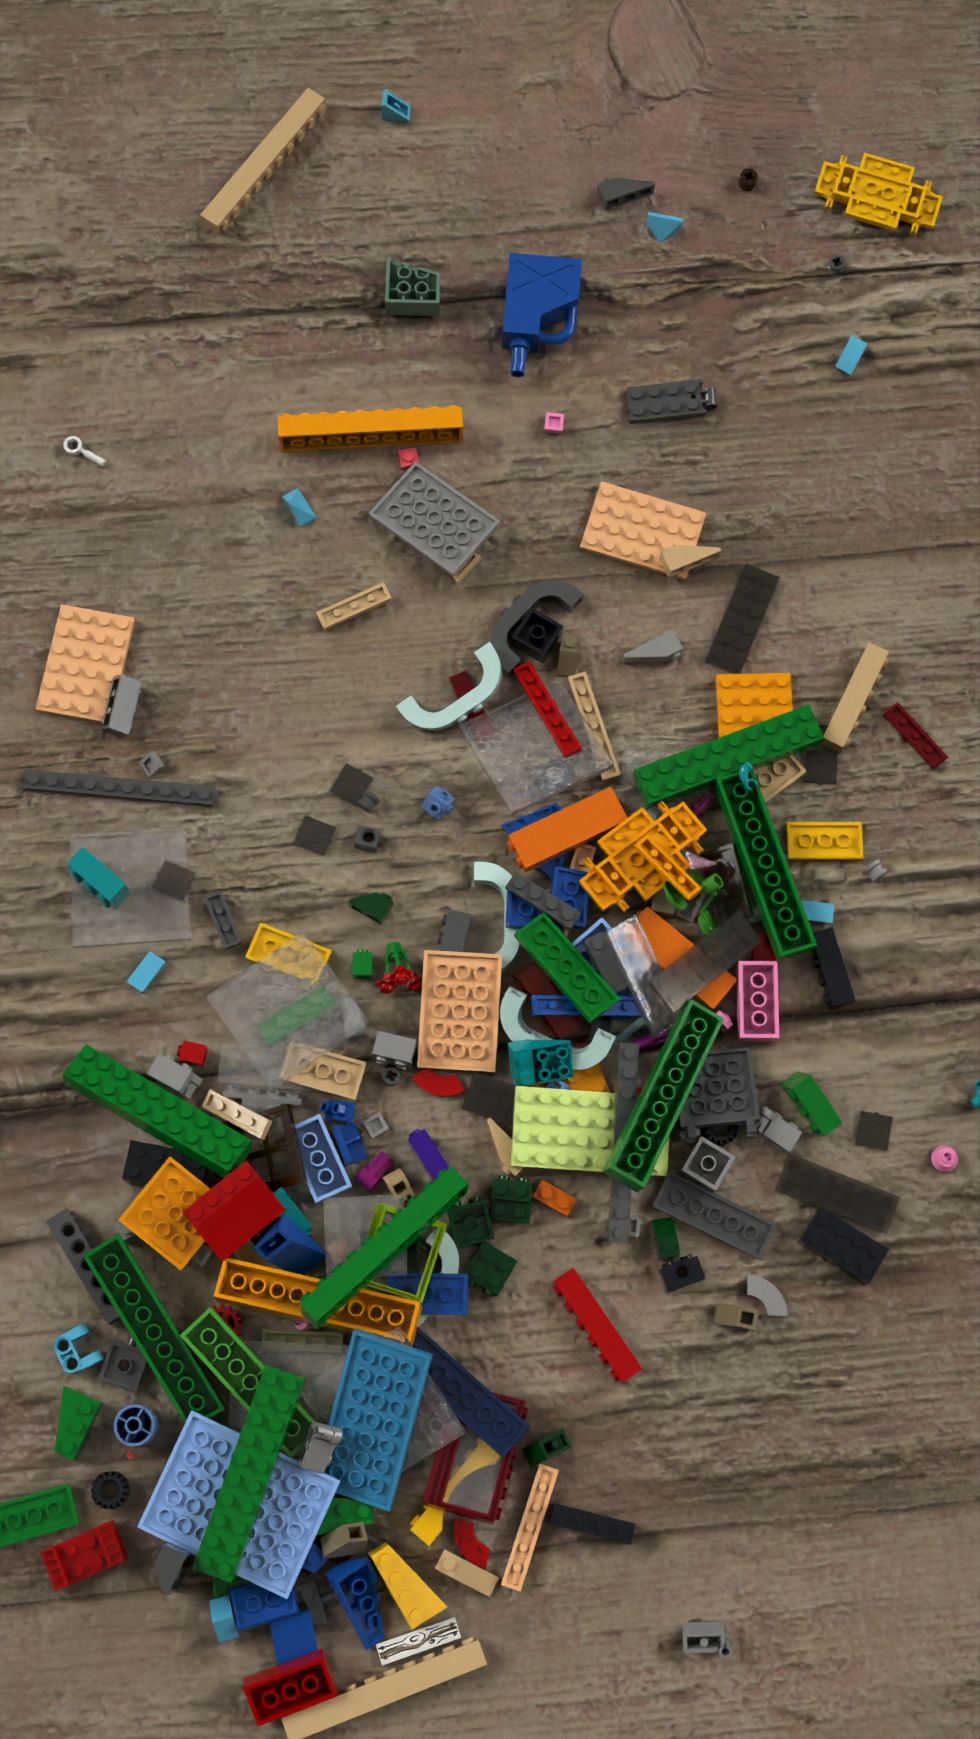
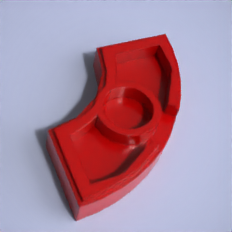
(438, 1085)
(468, 1543)

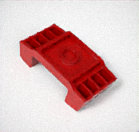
(84, 1555)

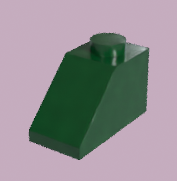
(373, 906)
(665, 1238)
(546, 1448)

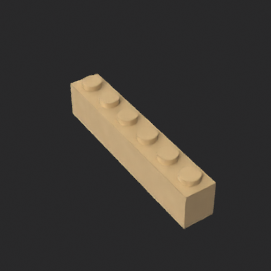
(854, 697)

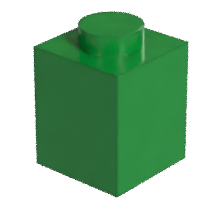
(362, 964)

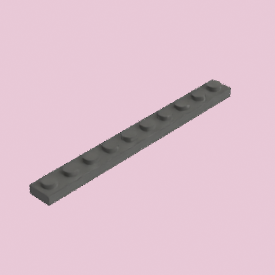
(119, 788)
(624, 1102)

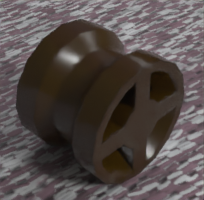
(750, 183)

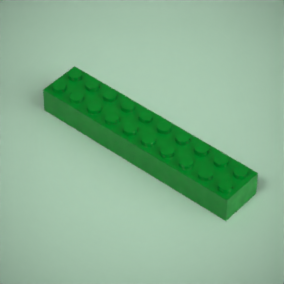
(702, 764)
(765, 867)
(663, 1096)
(157, 1111)
(382, 1248)
(153, 1329)
(249, 1473)

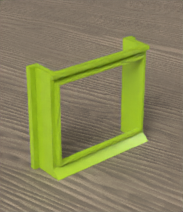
(373, 1286)

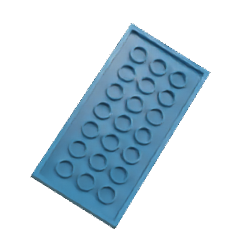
(377, 1416)

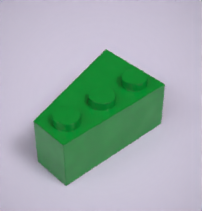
(811, 1103)
(75, 1422)
(345, 1512)

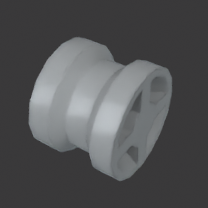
(875, 870)

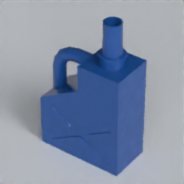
(538, 296)

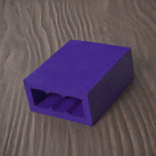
(427, 1153)

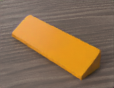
(667, 867)

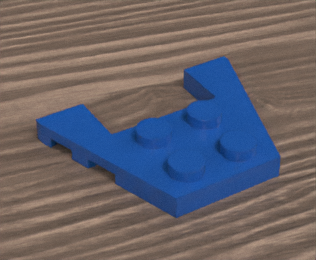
(524, 821)

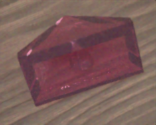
(700, 864)

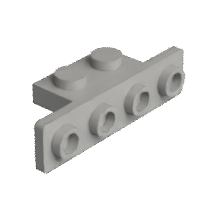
(262, 1100)

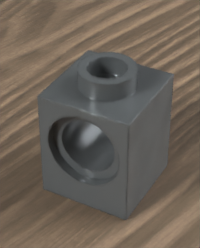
(362, 832)

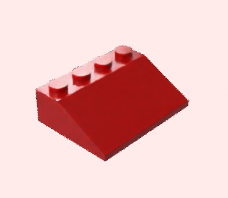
(234, 1211)

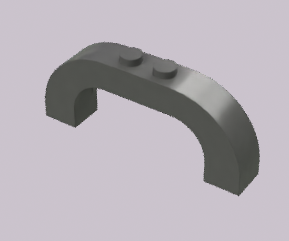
(545, 591)

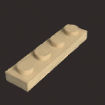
(354, 606)
(237, 1114)

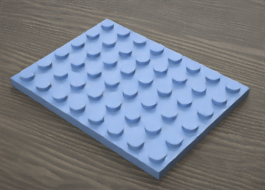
(287, 1519)

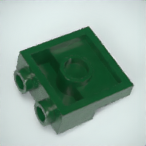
(511, 1200)
(470, 1222)
(490, 1269)

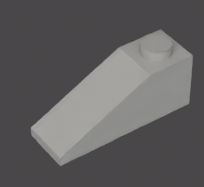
(659, 650)

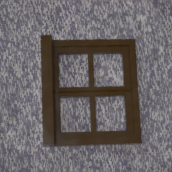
(292, 1144)

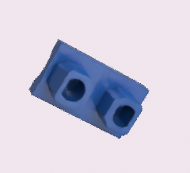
(338, 1110)

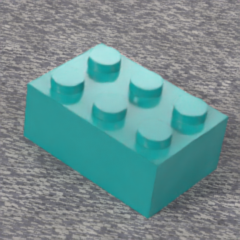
(97, 879)

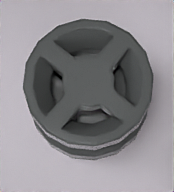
(368, 801)

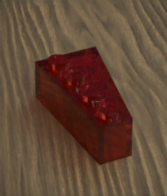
(536, 983)

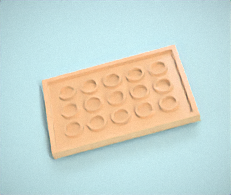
(639, 527)
(82, 660)
(459, 1011)

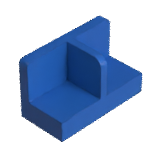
(349, 1143)

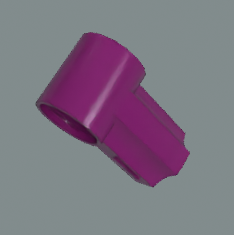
(371, 1175)

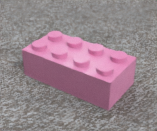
(757, 1001)

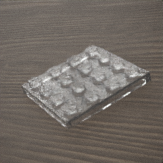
(348, 1224)

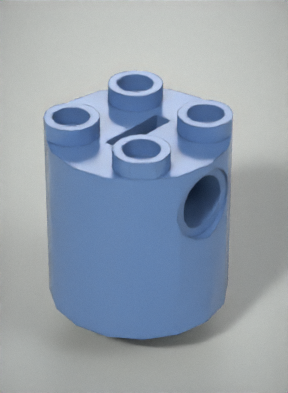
(132, 1435)

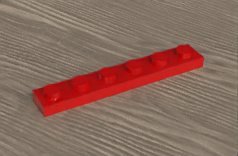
(547, 710)

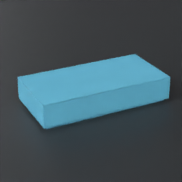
(146, 972)

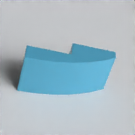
(851, 355)
(818, 911)

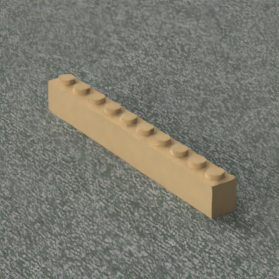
(263, 161)
(386, 1689)

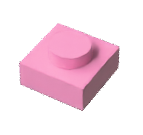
(554, 423)
(726, 1025)

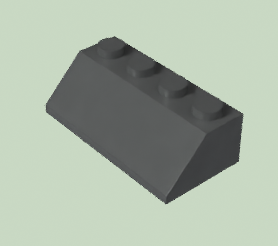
(171, 1566)

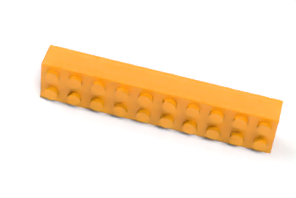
(370, 428)
(280, 1294)

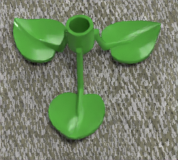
(709, 887)

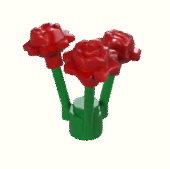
(401, 974)

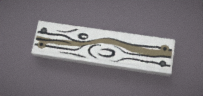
(418, 1641)

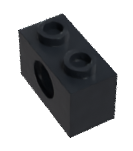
(693, 1273)

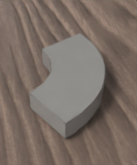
(768, 1295)

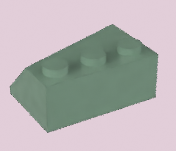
(411, 290)

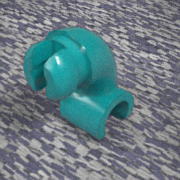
(743, 774)

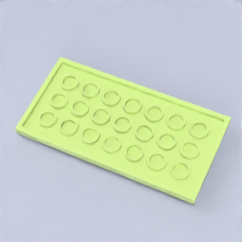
(566, 1130)

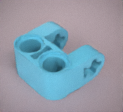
(72, 1352)

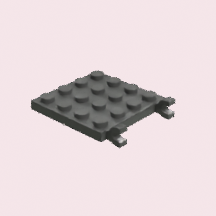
(722, 1094)

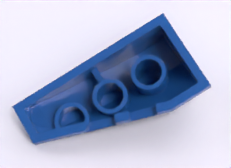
(362, 1600)

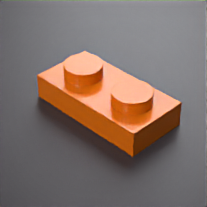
(554, 1198)

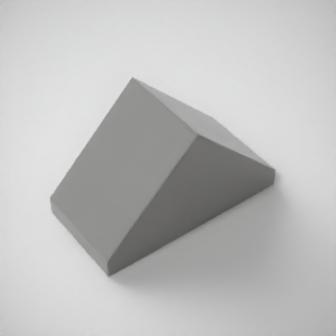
(692, 908)

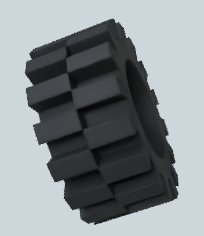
(721, 1140)
(101, 1480)

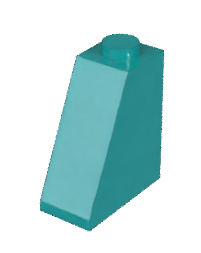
(292, 1211)

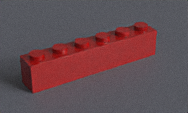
(597, 1325)

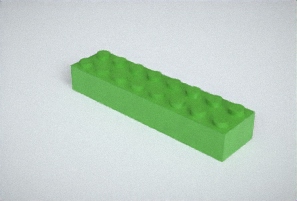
(238, 1368)

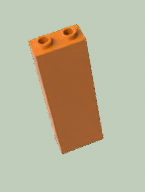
(566, 830)
(669, 945)

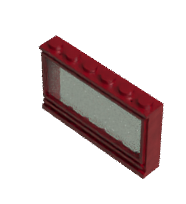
(470, 1475)

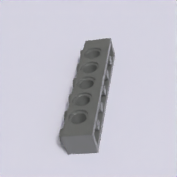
(58, 1225)

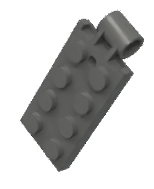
(670, 401)

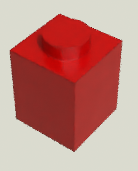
(192, 1053)

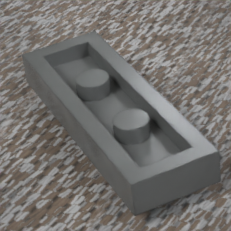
(222, 920)

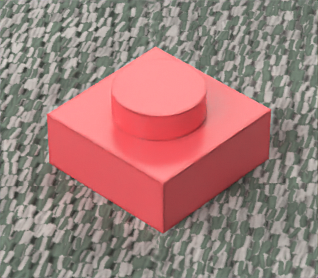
(407, 457)

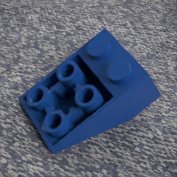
(289, 1247)

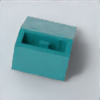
(539, 1061)

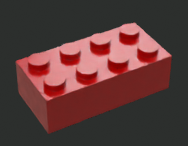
(290, 1687)

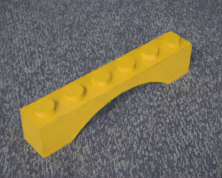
(428, 1524)

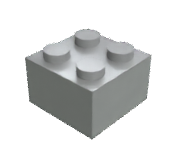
(394, 1050)
(707, 1164)

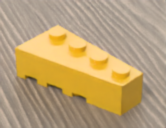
(407, 1589)

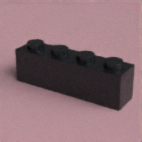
(831, 970)
(592, 1523)

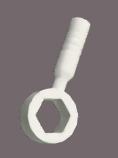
(100, 461)

